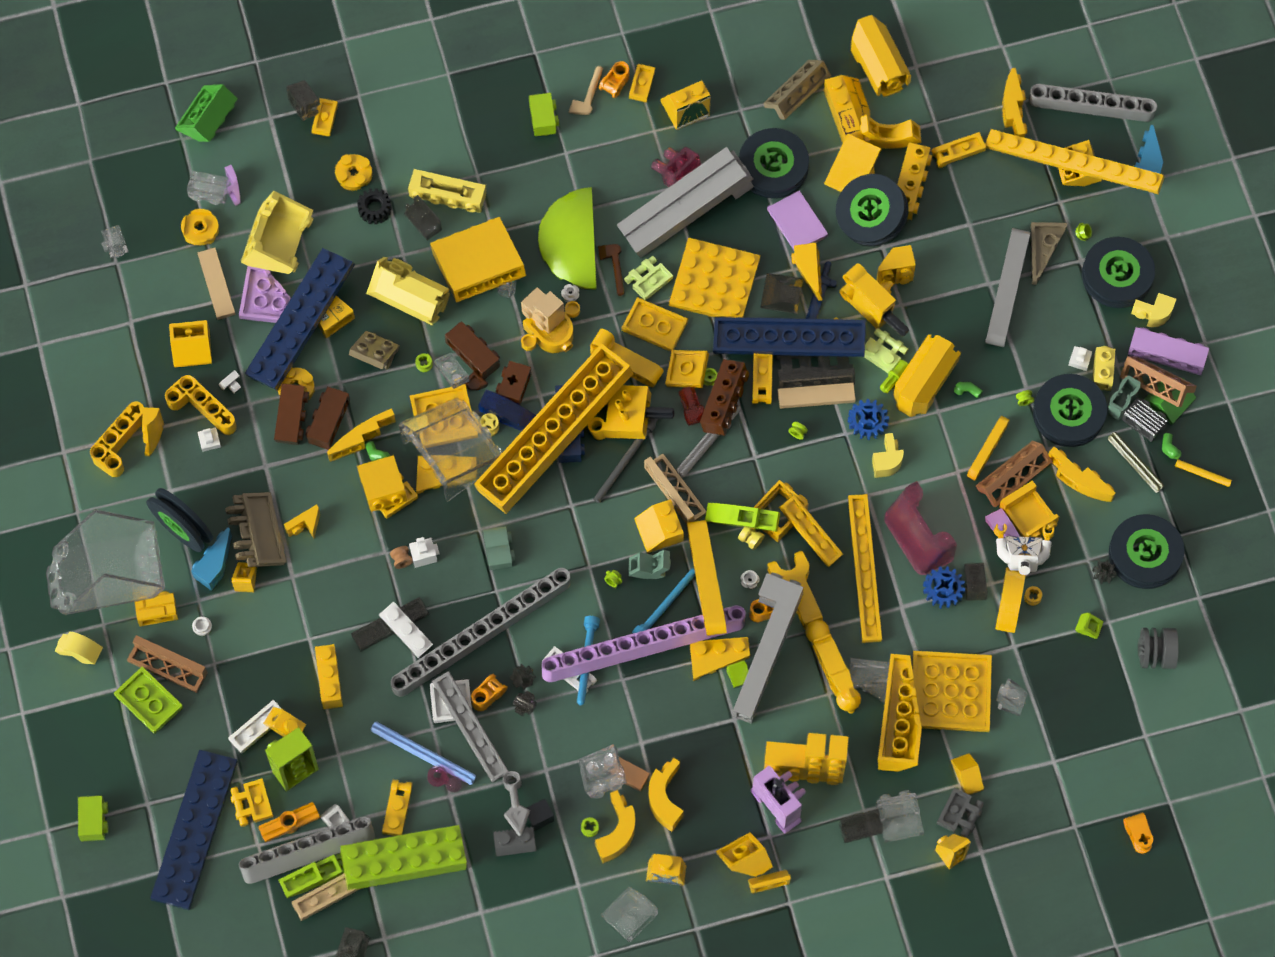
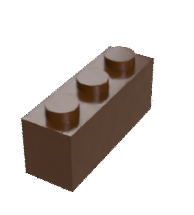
(472, 350)
(291, 414)
(327, 418)

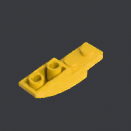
(1013, 103)
(1084, 482)

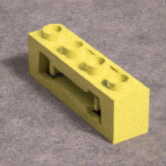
(447, 191)

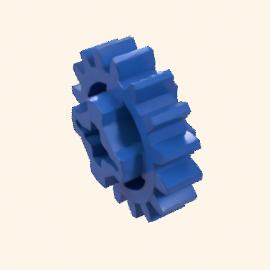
(868, 411)
(943, 595)

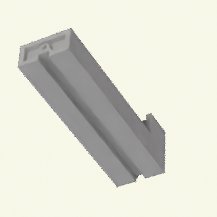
(686, 201)
(785, 599)

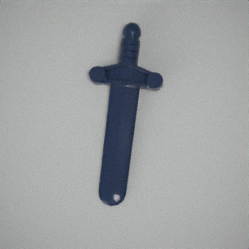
(815, 305)

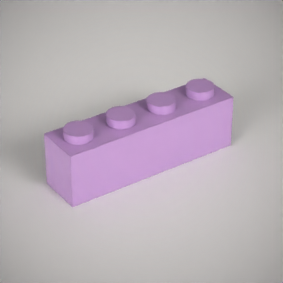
(1168, 351)

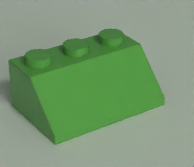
(207, 112)

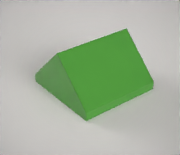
(1169, 410)

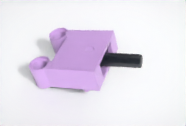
(778, 797)

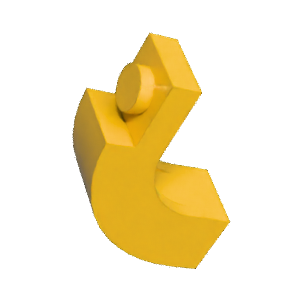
(890, 135)
(1010, 601)
(661, 807)
(618, 841)

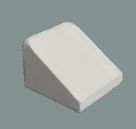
(334, 816)

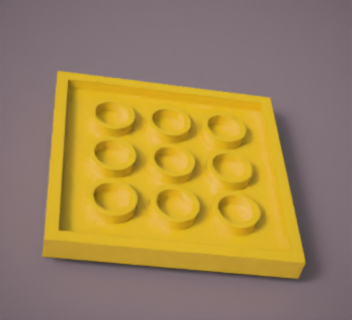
(714, 280)
(953, 690)

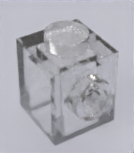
(114, 242)

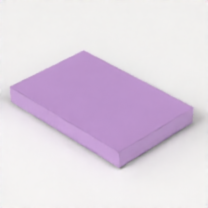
(797, 220)

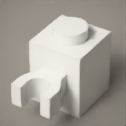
(423, 552)

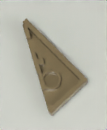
(1043, 244)

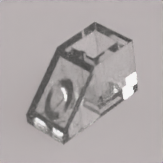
(1011, 697)

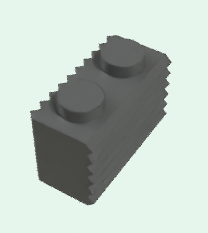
(1145, 419)
(510, 843)

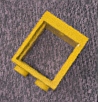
(786, 491)

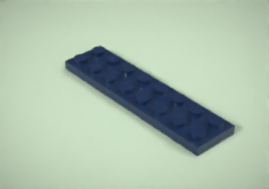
(299, 319)
(789, 336)
(194, 830)

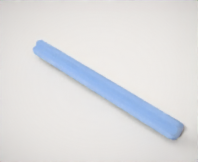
(423, 752)

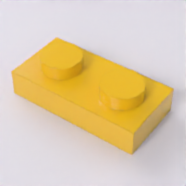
(642, 83)
(325, 118)

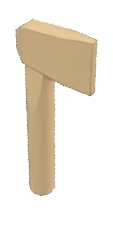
(585, 107)

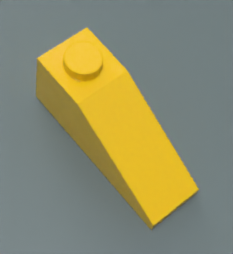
(808, 264)
(952, 849)

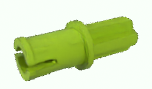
(893, 376)

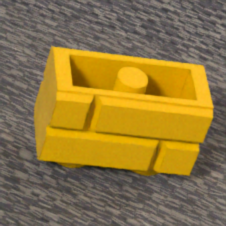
(156, 609)

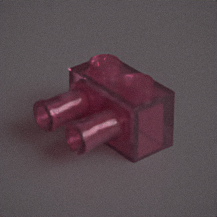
(678, 166)

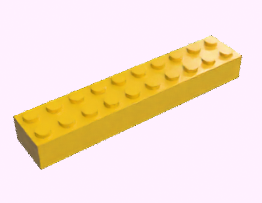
(553, 428)

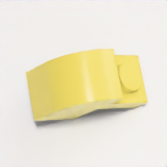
(1156, 314)
(887, 462)
(79, 647)

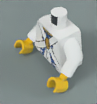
(1023, 553)

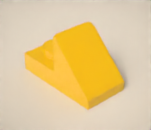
(307, 519)

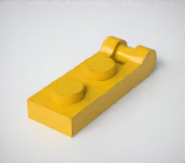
(959, 149)
(762, 378)
(397, 808)

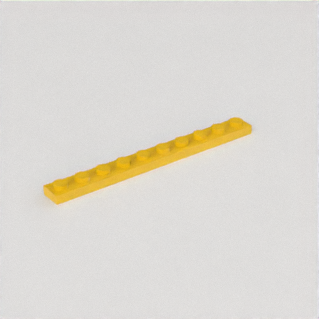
(1075, 161)

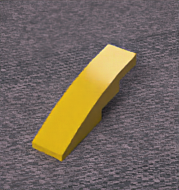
(354, 440)

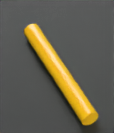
(1203, 473)

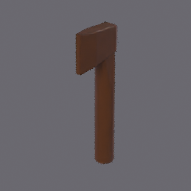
(613, 251)

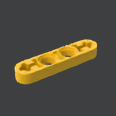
(988, 448)

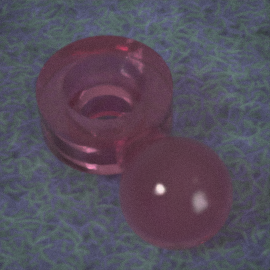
(453, 784)

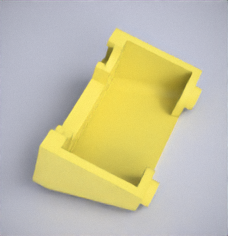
(277, 234)

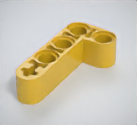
(642, 368)
(205, 406)
(122, 436)

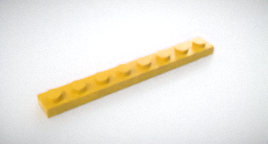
(864, 568)

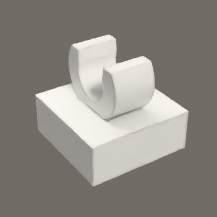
(1080, 358)
(230, 382)
(209, 439)

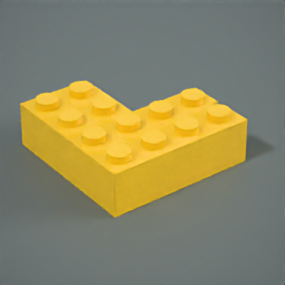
(809, 760)

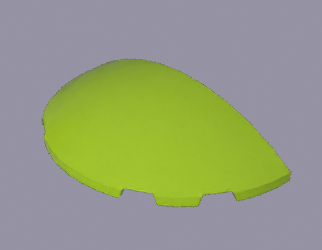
(568, 238)

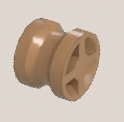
(401, 557)

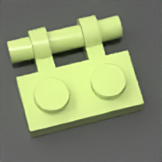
(652, 281)
(880, 355)

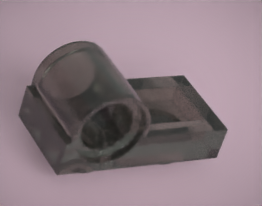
(975, 581)

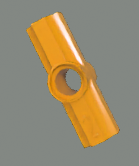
(277, 828)

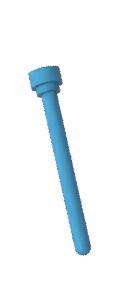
(666, 603)
(591, 625)

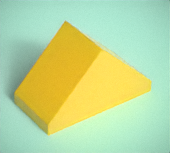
(244, 578)
(968, 774)

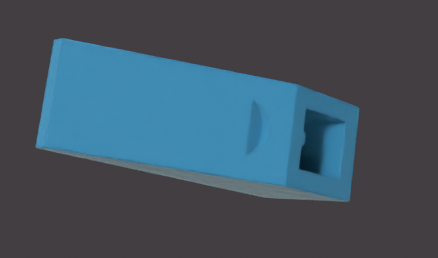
(1150, 154)
(213, 563)

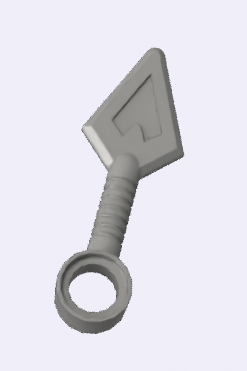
(517, 814)

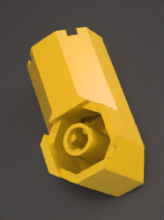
(879, 56)
(925, 375)

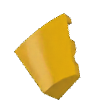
(152, 428)

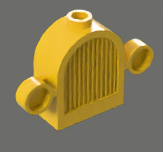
(558, 339)

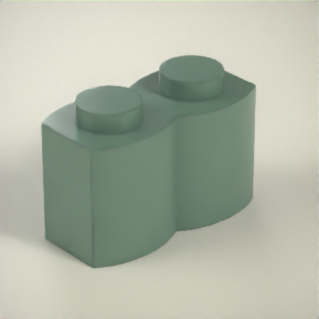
(1123, 397)
(498, 548)

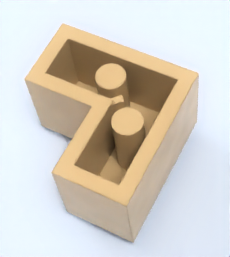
(544, 309)

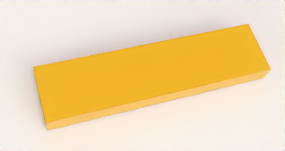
(811, 530)

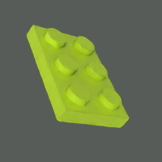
(148, 700)

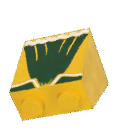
(687, 105)

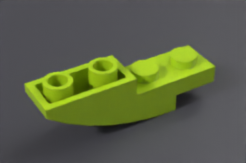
(742, 516)

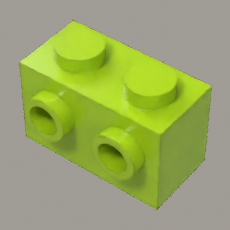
(542, 114)
(92, 818)

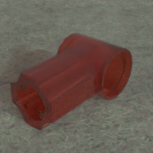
(692, 409)

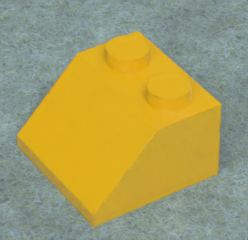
(659, 526)

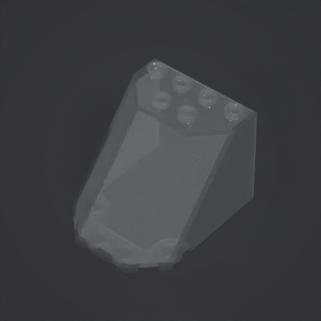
(453, 443)
(105, 564)

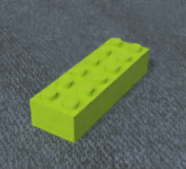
(403, 857)

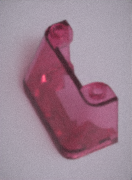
(914, 536)

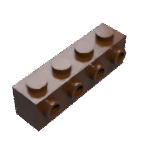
(724, 397)

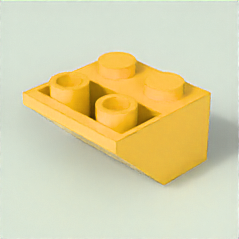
(1076, 179)
(897, 266)
(190, 343)

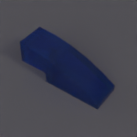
(505, 410)

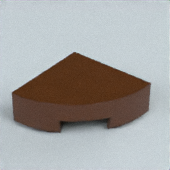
(476, 382)

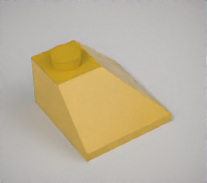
(746, 856)

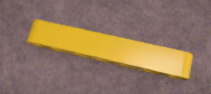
(706, 578)

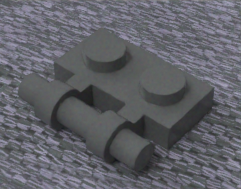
(954, 810)

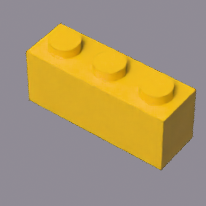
(328, 676)

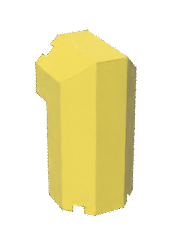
(407, 290)

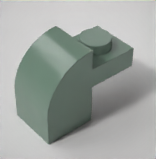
(649, 566)

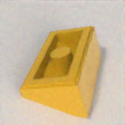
(769, 881)

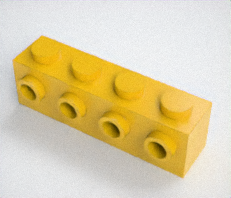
(913, 174)

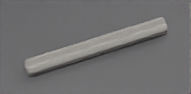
(699, 450)

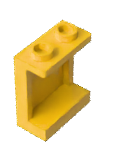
(382, 483)
(1028, 511)

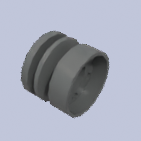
(1158, 648)

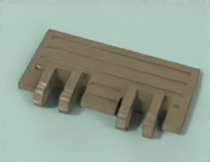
(259, 525)

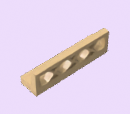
(671, 492)

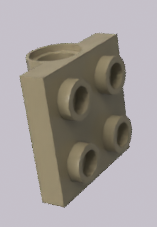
(374, 350)

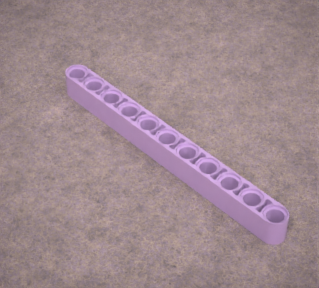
(635, 649)

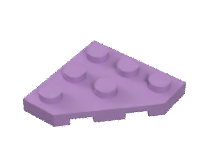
(262, 296)

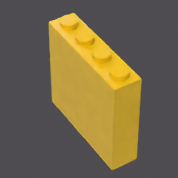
(478, 259)

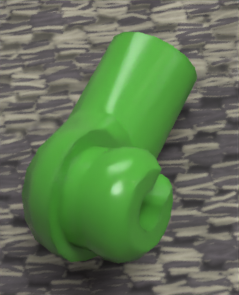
(969, 387)
(1168, 448)
(373, 453)

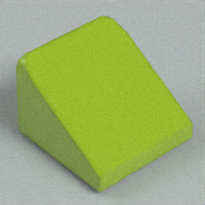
(1089, 625)
(737, 673)

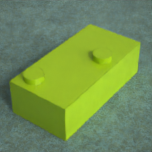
(292, 759)

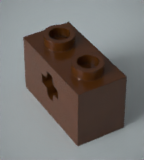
(514, 373)

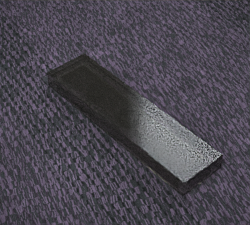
(379, 630)

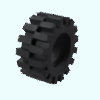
(371, 196)

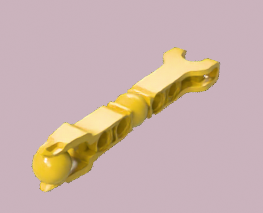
(819, 634)

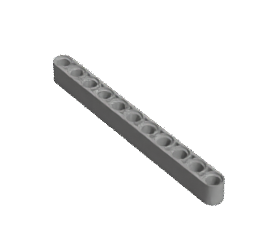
(477, 640)

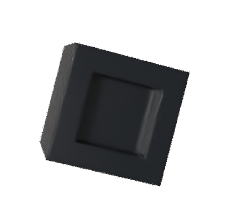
(540, 814)

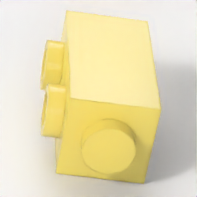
(1104, 367)

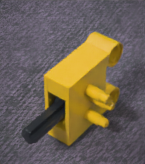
(871, 299)
(628, 414)

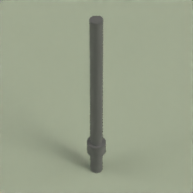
(623, 462)

